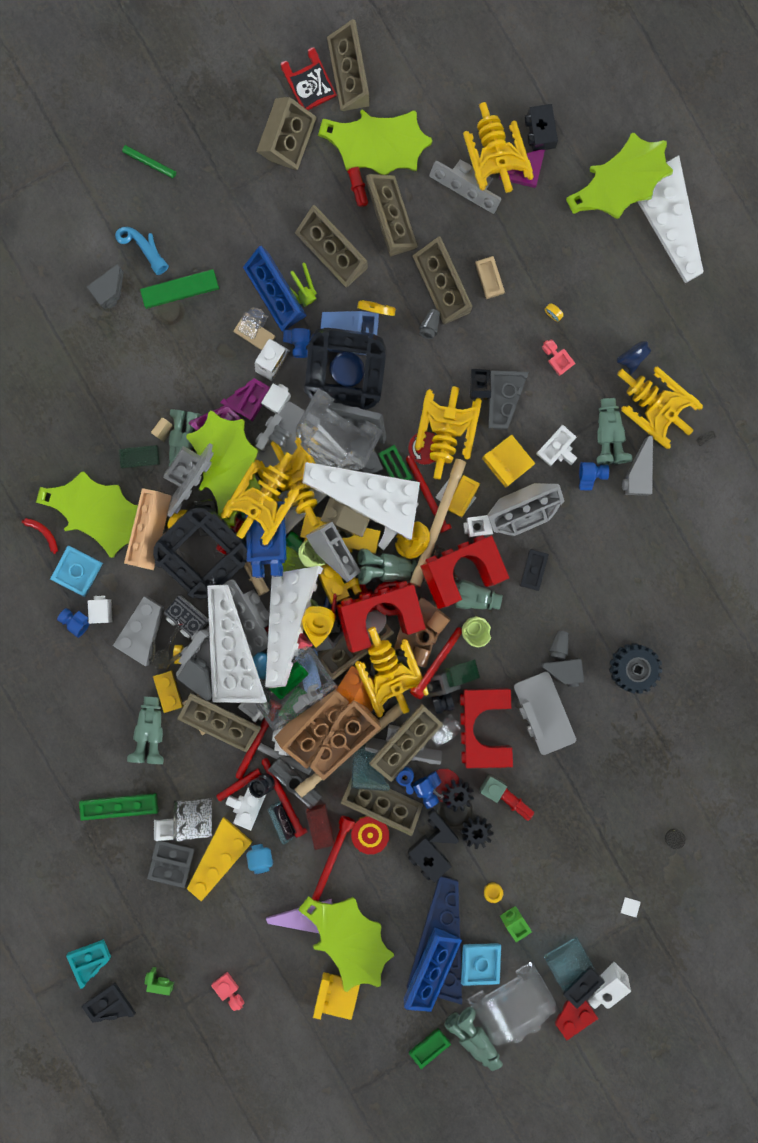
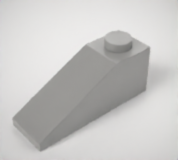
(639, 476)
(332, 549)

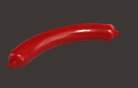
(45, 531)

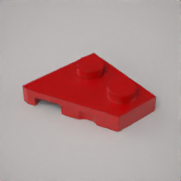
(574, 1020)

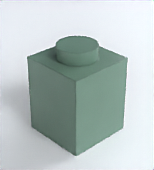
(492, 788)

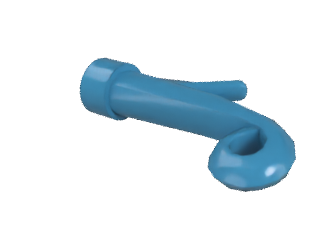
(148, 247)

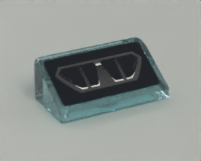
(281, 822)

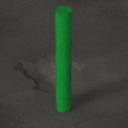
(148, 161)

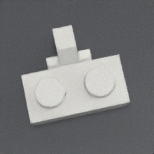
(558, 447)
(247, 809)

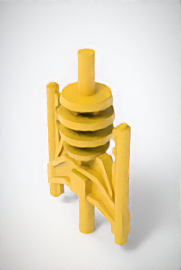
(497, 154)
(661, 408)
(447, 424)
(295, 472)
(259, 503)
(391, 677)

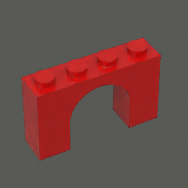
(439, 570)
(354, 613)
(474, 703)

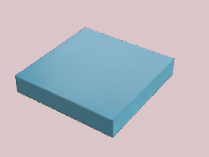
(76, 571)
(481, 964)

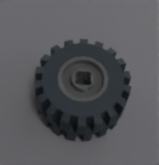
(635, 668)

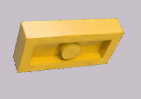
(168, 691)

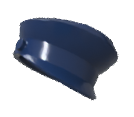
(634, 356)
(347, 369)

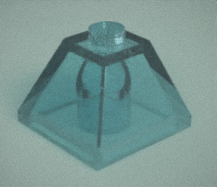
(568, 962)

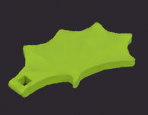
(378, 142)
(624, 178)
(230, 459)
(94, 510)
(349, 940)

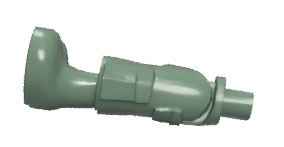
(613, 432)
(177, 438)
(391, 567)
(476, 597)
(148, 729)
(473, 1038)

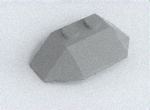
(525, 508)

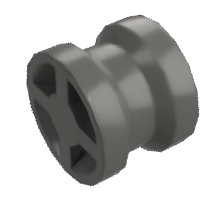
(280, 436)

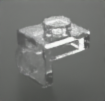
(252, 322)
(447, 731)

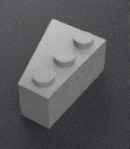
(141, 631)

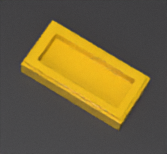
(463, 495)

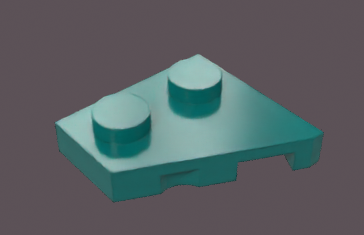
(88, 960)

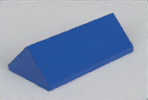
(273, 289)
(431, 971)

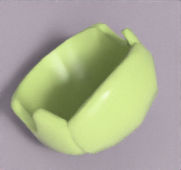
(308, 556)
(476, 631)

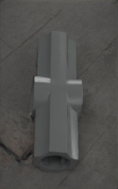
(285, 773)

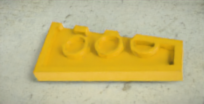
(219, 857)

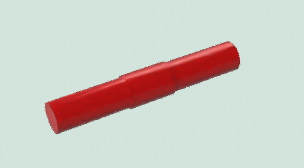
(238, 784)

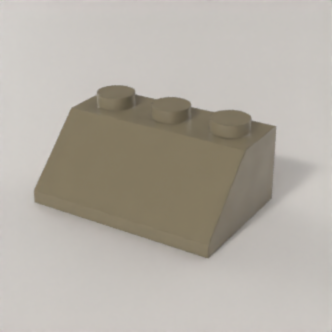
(286, 133)
(345, 518)

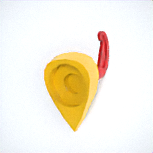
(319, 622)

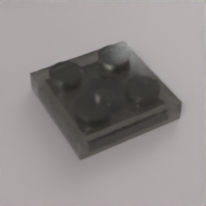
(192, 818)

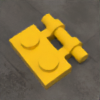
(333, 583)

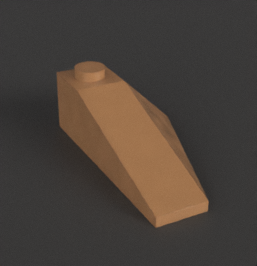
(307, 732)
(349, 732)

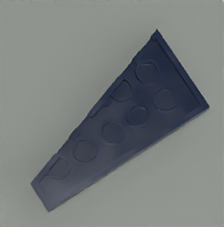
(444, 916)

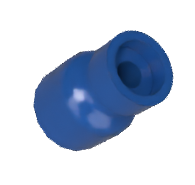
(300, 339)
(589, 472)
(75, 624)
(405, 778)
(424, 789)

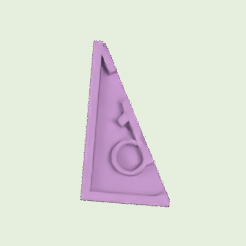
(295, 919)

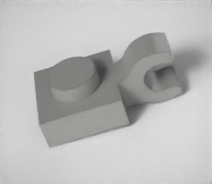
(307, 700)

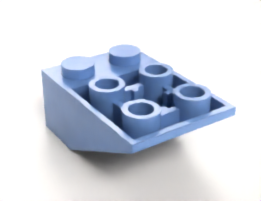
(352, 321)

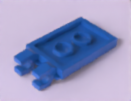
(271, 554)

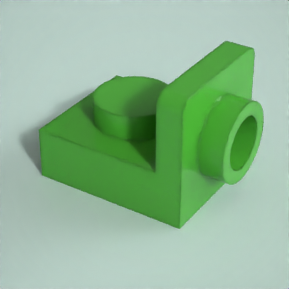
(515, 924)
(160, 985)

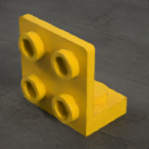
(508, 461)
(333, 998)

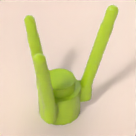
(306, 295)

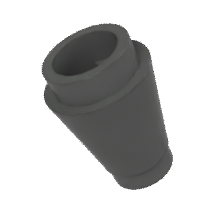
(429, 326)
(559, 648)

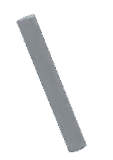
(290, 761)

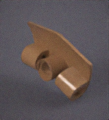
(434, 623)

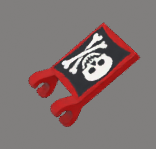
(311, 83)

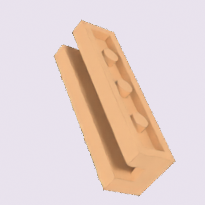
(147, 528)

